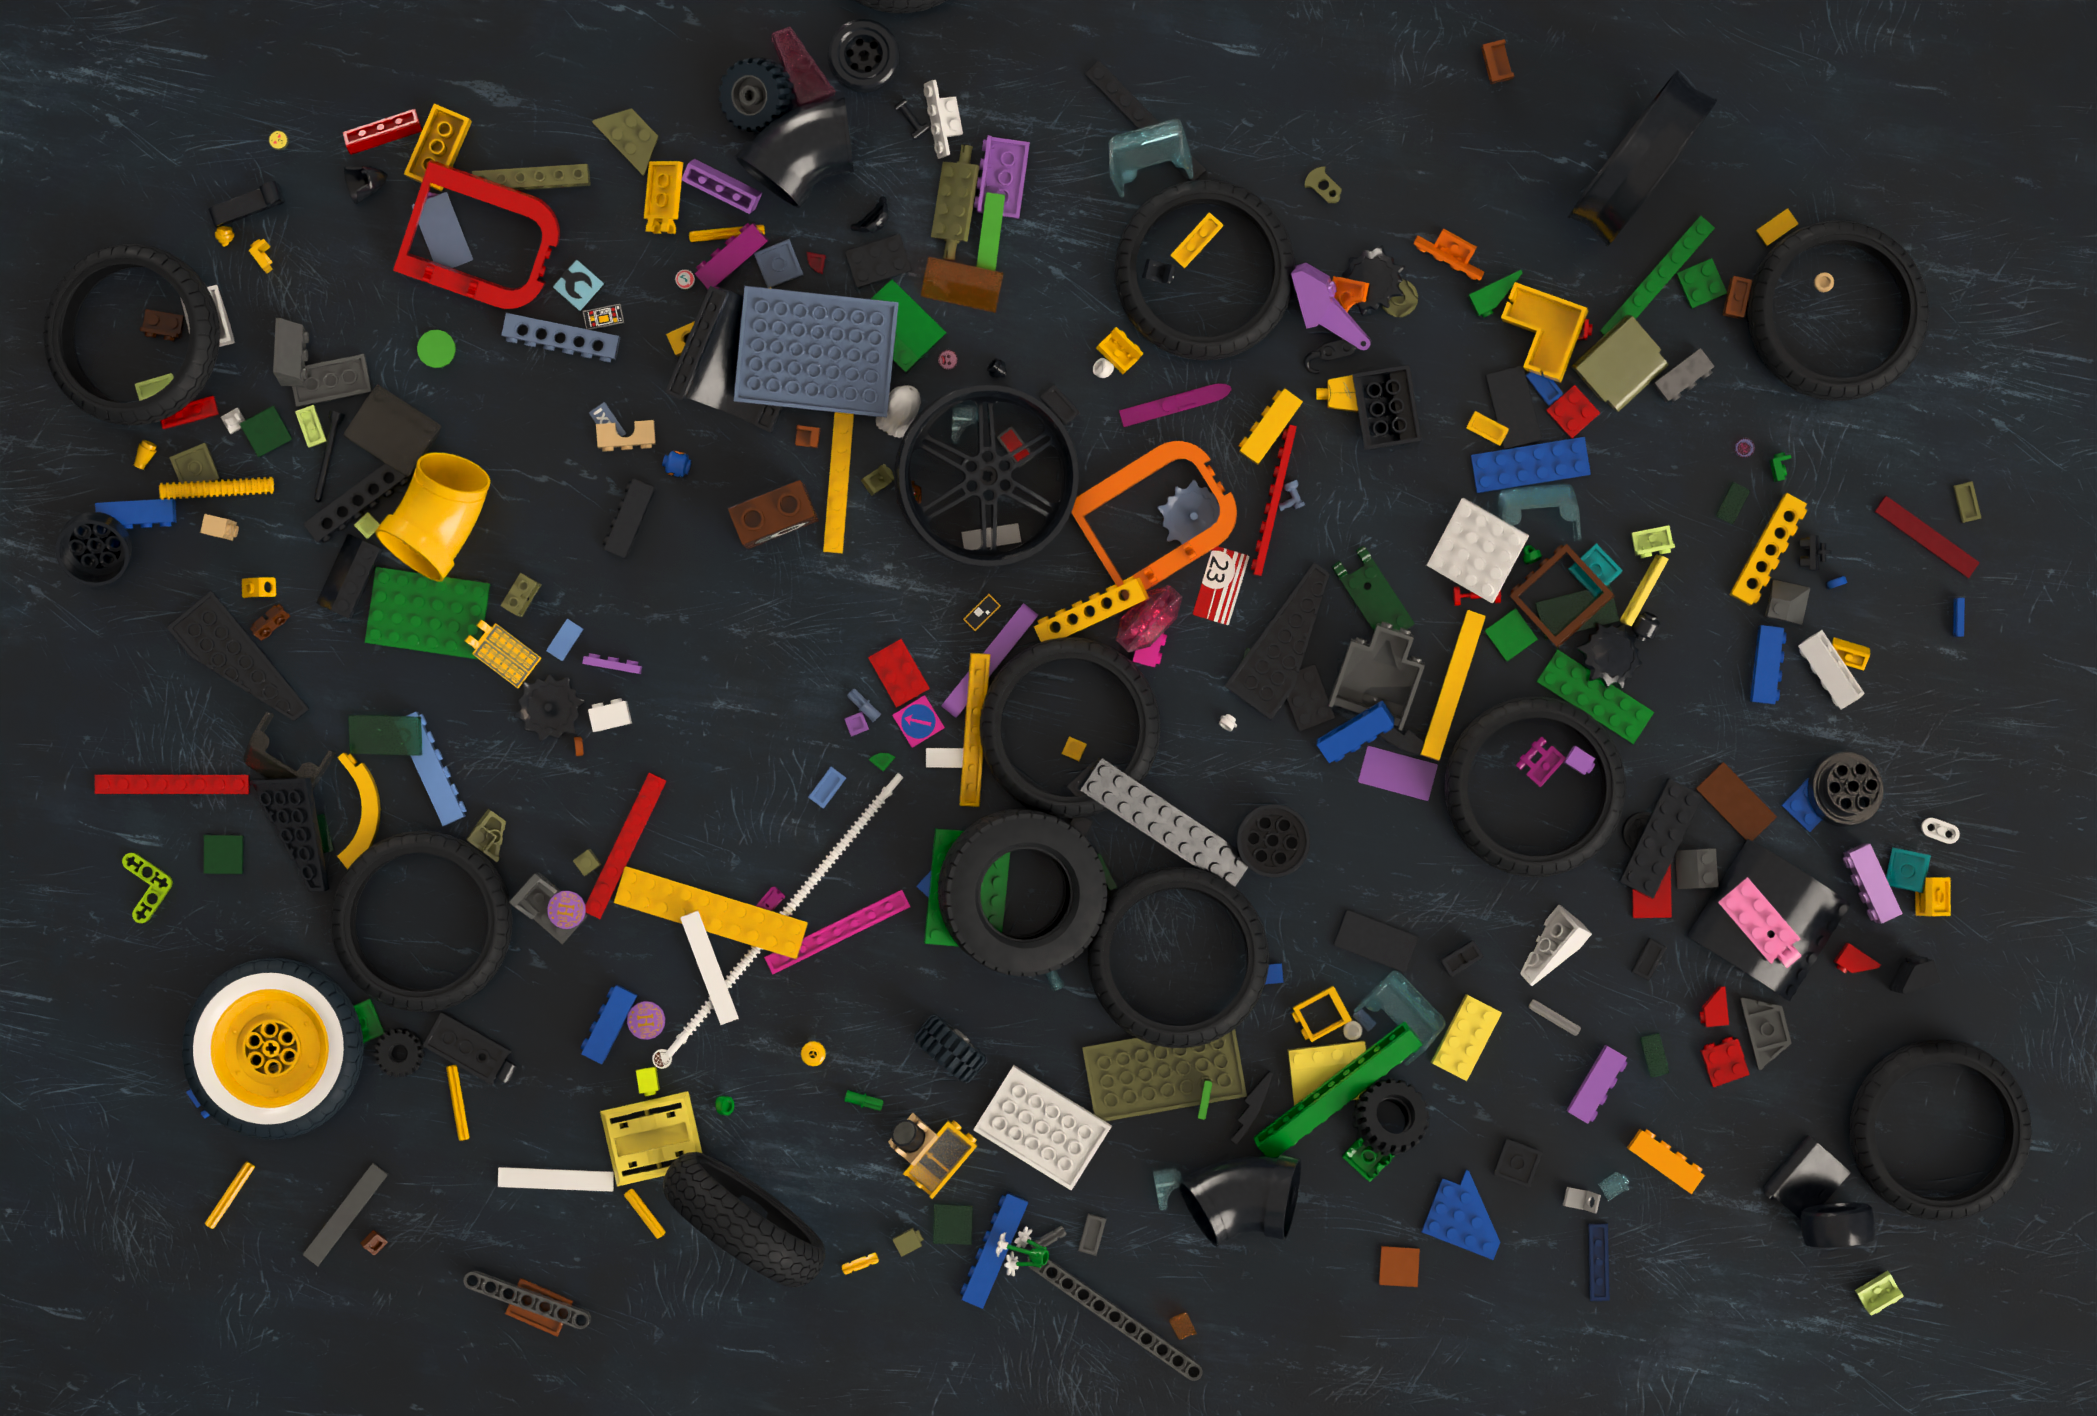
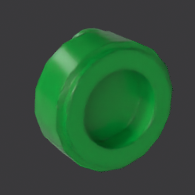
(1533, 556)
(724, 1105)

